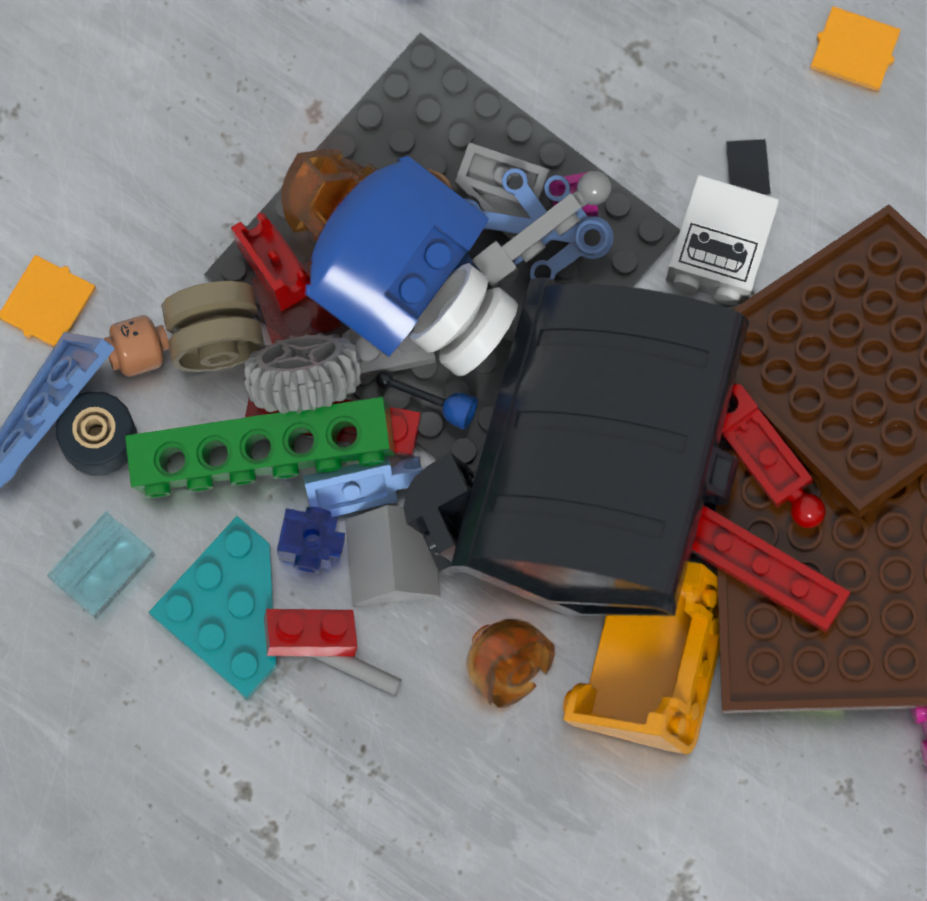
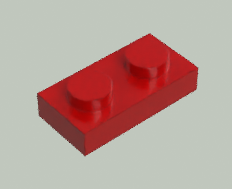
(310, 632)

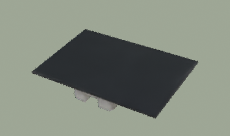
(749, 165)

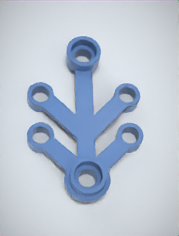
(533, 207)

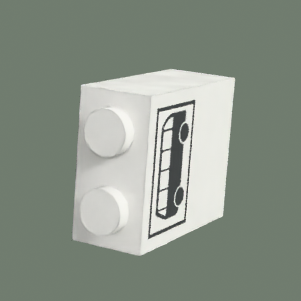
(721, 241)

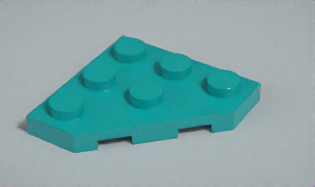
(222, 607)

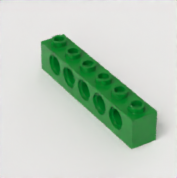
(151, 450)

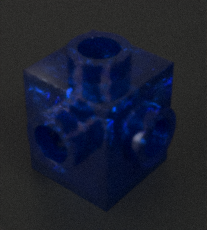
(302, 526)

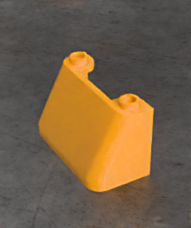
(654, 672)

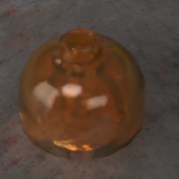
(506, 659)

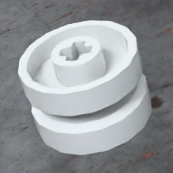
(464, 320)

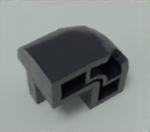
(437, 507)

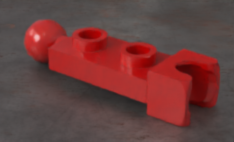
(770, 460)

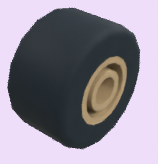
(98, 448)

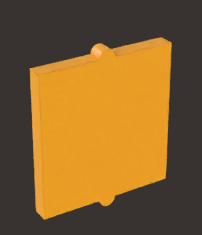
(855, 48)
(46, 301)

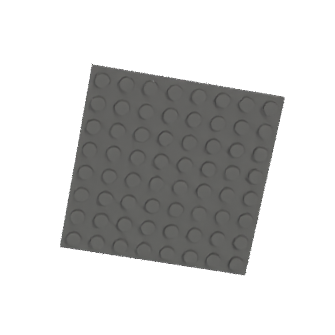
(431, 111)

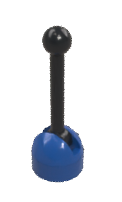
(456, 409)

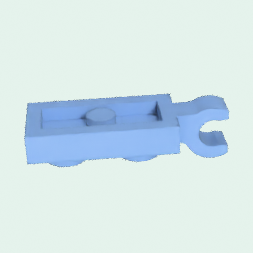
(360, 487)

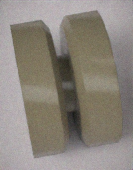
(212, 326)

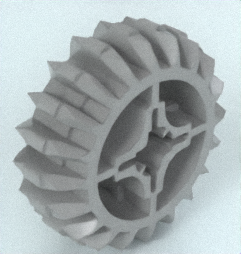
(302, 373)

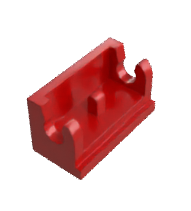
(272, 261)

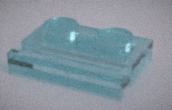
(101, 565)

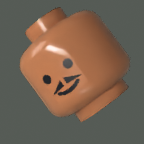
(137, 345)

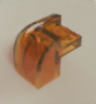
(317, 186)

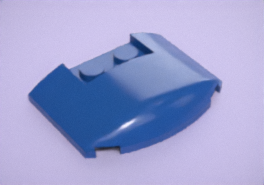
(390, 251)

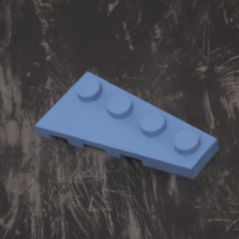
(48, 395)

